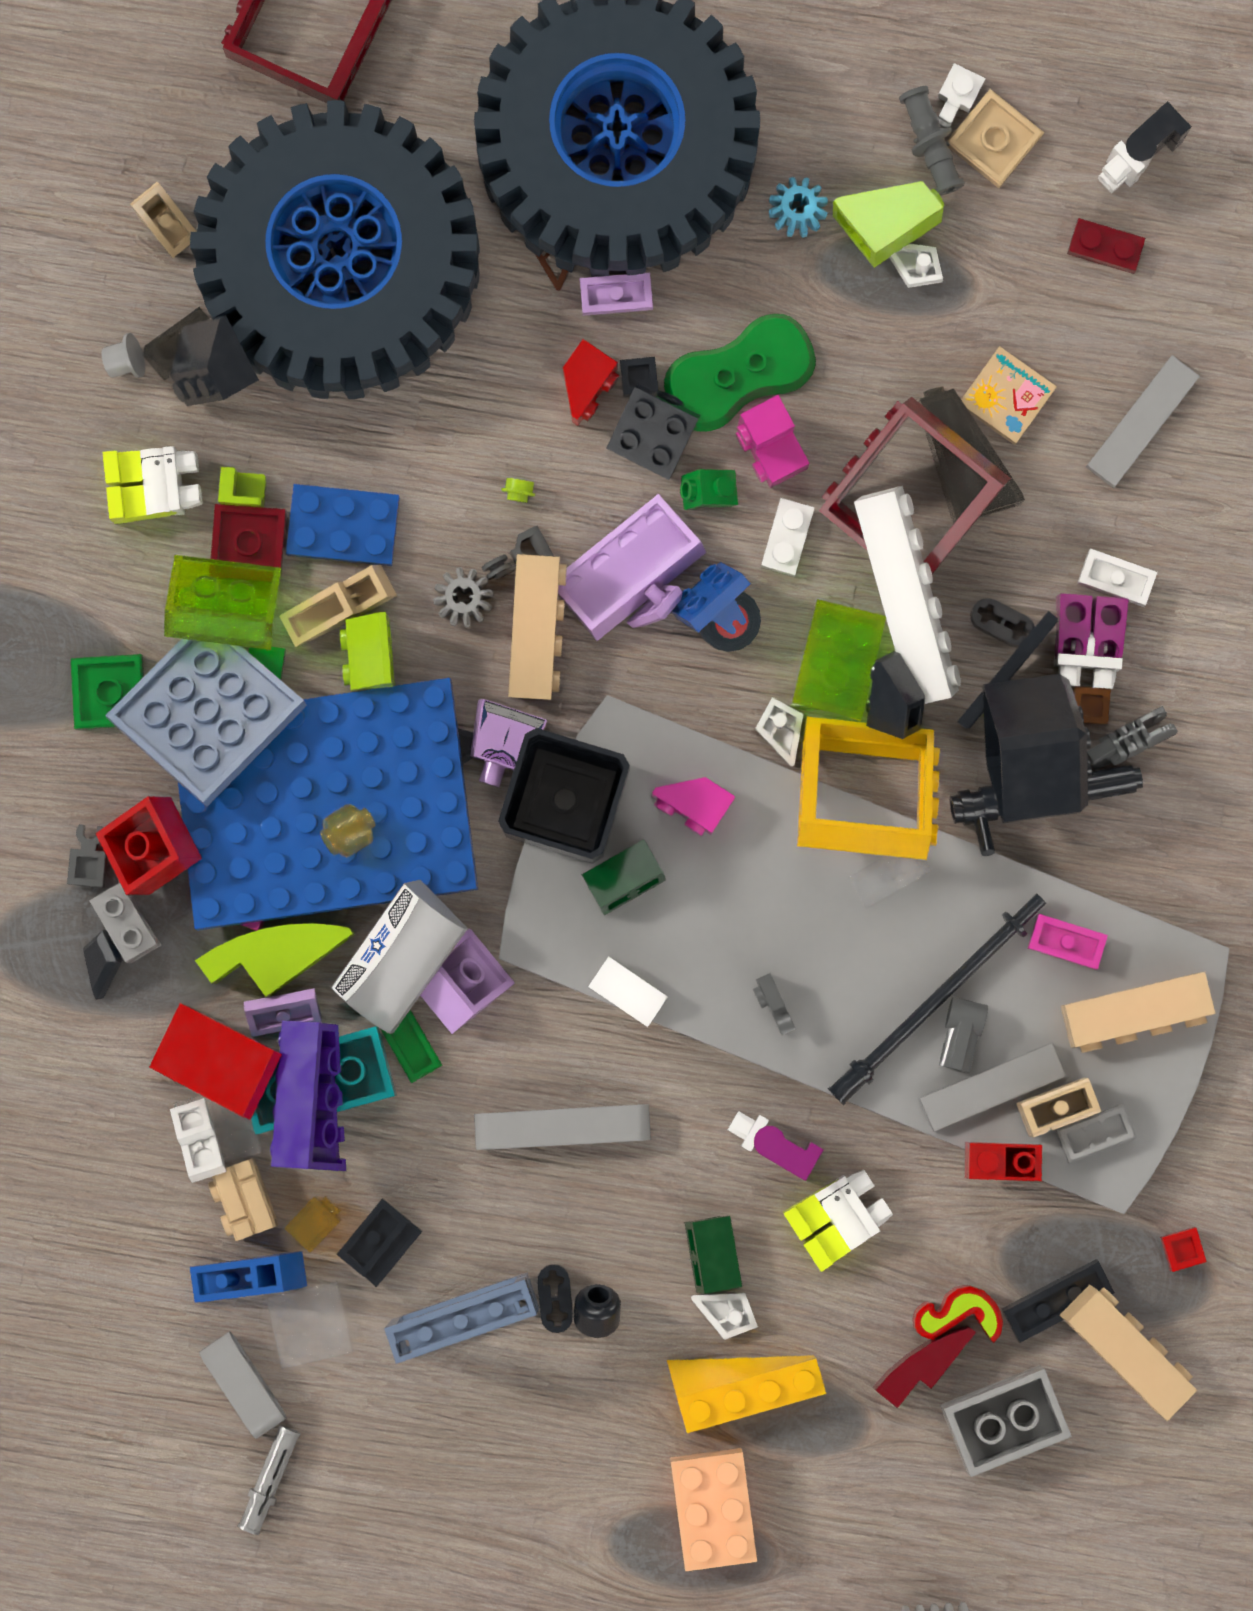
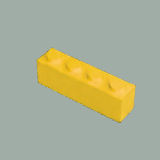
(739, 1387)

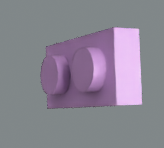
(616, 294)
(267, 1014)

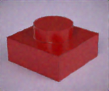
(1183, 1249)

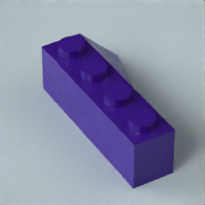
(308, 1098)

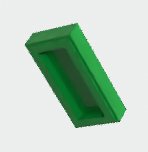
(413, 1048)

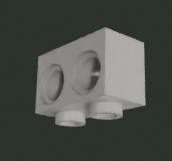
(125, 923)

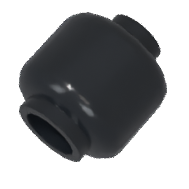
(597, 1311)

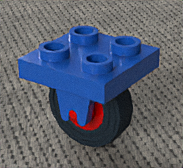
(720, 609)

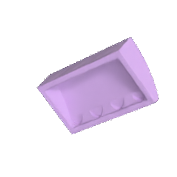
(617, 571)

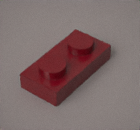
(1106, 246)

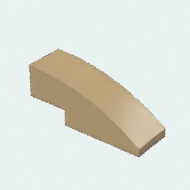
(337, 603)

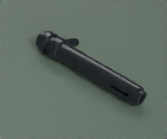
(981, 806)

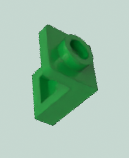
(709, 489)

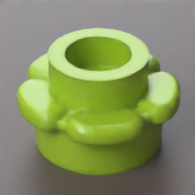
(518, 490)

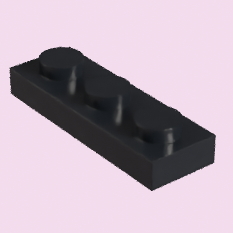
(1043, 1307)

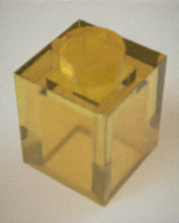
(314, 1222)

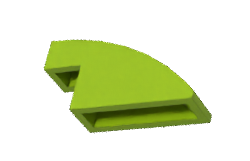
(274, 953)

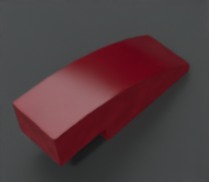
(923, 1363)

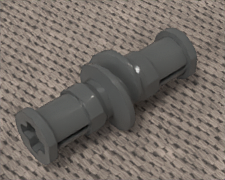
(931, 140)

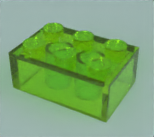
(222, 602)
(838, 661)

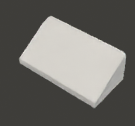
(628, 991)

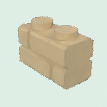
(1058, 1107)
(243, 1200)

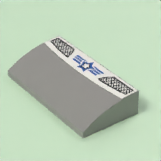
(399, 956)

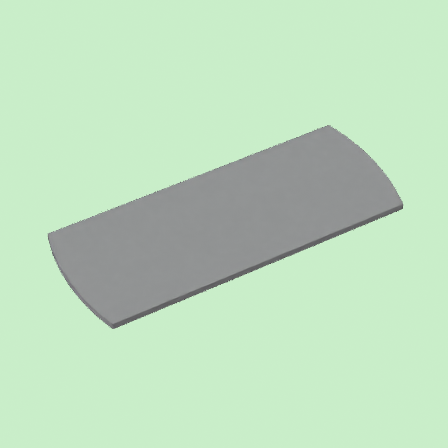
(855, 973)

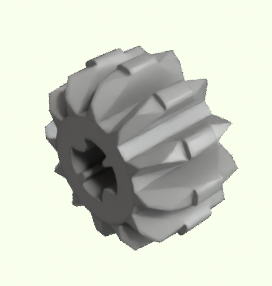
(461, 609)

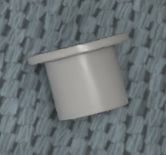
(124, 358)

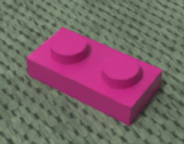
(1067, 941)

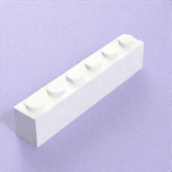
(906, 591)

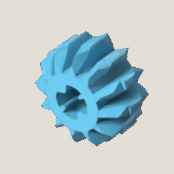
(784, 202)

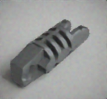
(1131, 739)

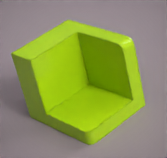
(241, 488)

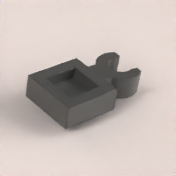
(87, 864)
(768, 995)

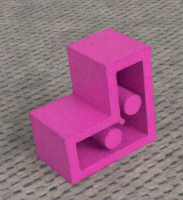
(770, 438)

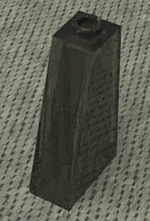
(957, 479)

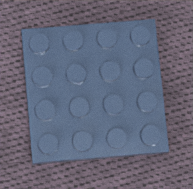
(205, 714)

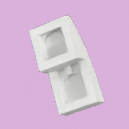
(198, 1140)

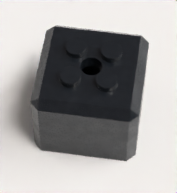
(1036, 748)
(557, 763)

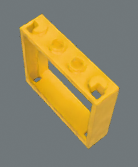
(861, 837)

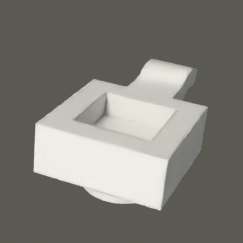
(959, 93)

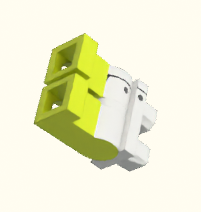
(149, 483)
(848, 1217)

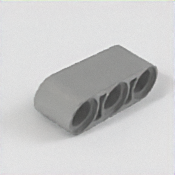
(242, 1385)

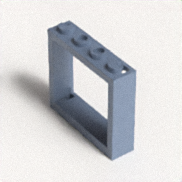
(461, 1318)

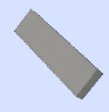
(1142, 421)
(992, 1087)

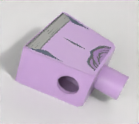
(499, 738)

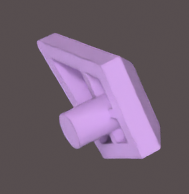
(658, 606)

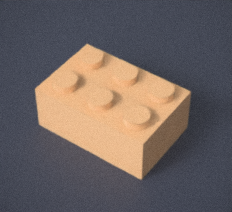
(713, 1509)

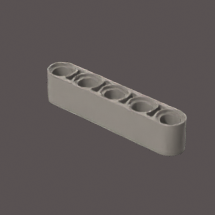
(562, 1127)

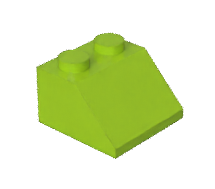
(368, 652)

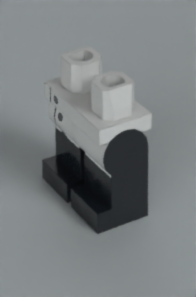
(1131, 159)

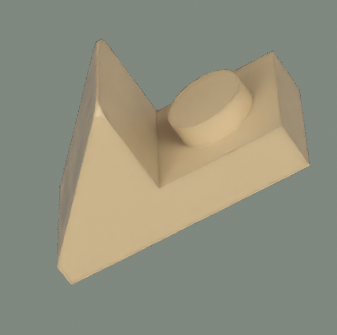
(163, 219)

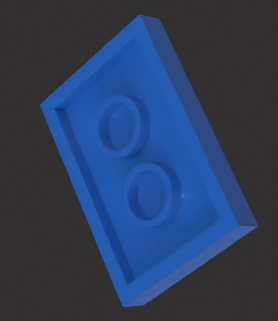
(342, 525)

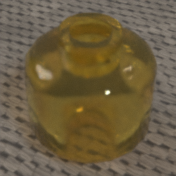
(347, 830)

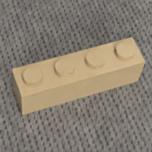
(535, 626)
(1138, 1010)
(1128, 1352)

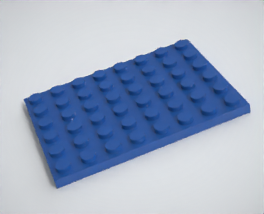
(363, 748)

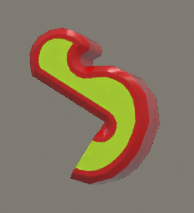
(955, 1307)

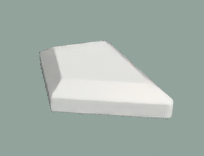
(918, 265)
(781, 729)
(727, 1312)

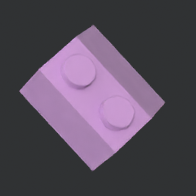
(465, 983)

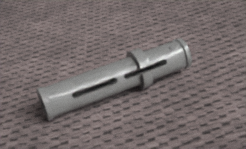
(268, 1481)

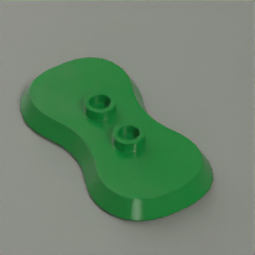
(764, 360)

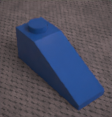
(248, 1277)

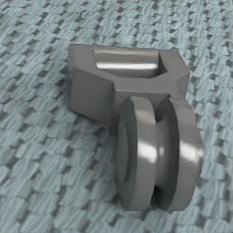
(497, 566)

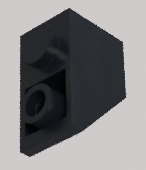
(895, 698)

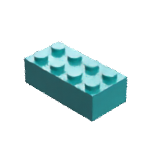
(362, 1079)

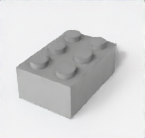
(1005, 1420)

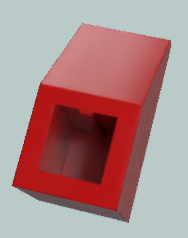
(585, 378)
(1003, 1161)

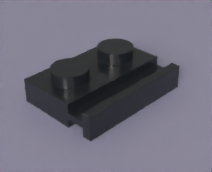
(379, 1242)

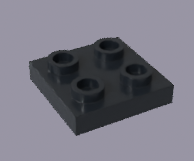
(653, 430)

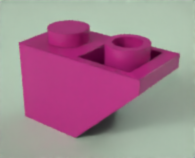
(697, 801)

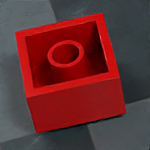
(148, 845)

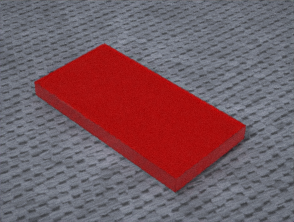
(215, 1061)

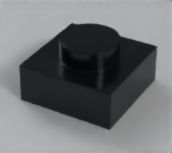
(638, 371)

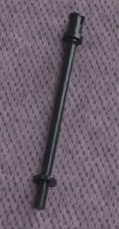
(863, 1070)

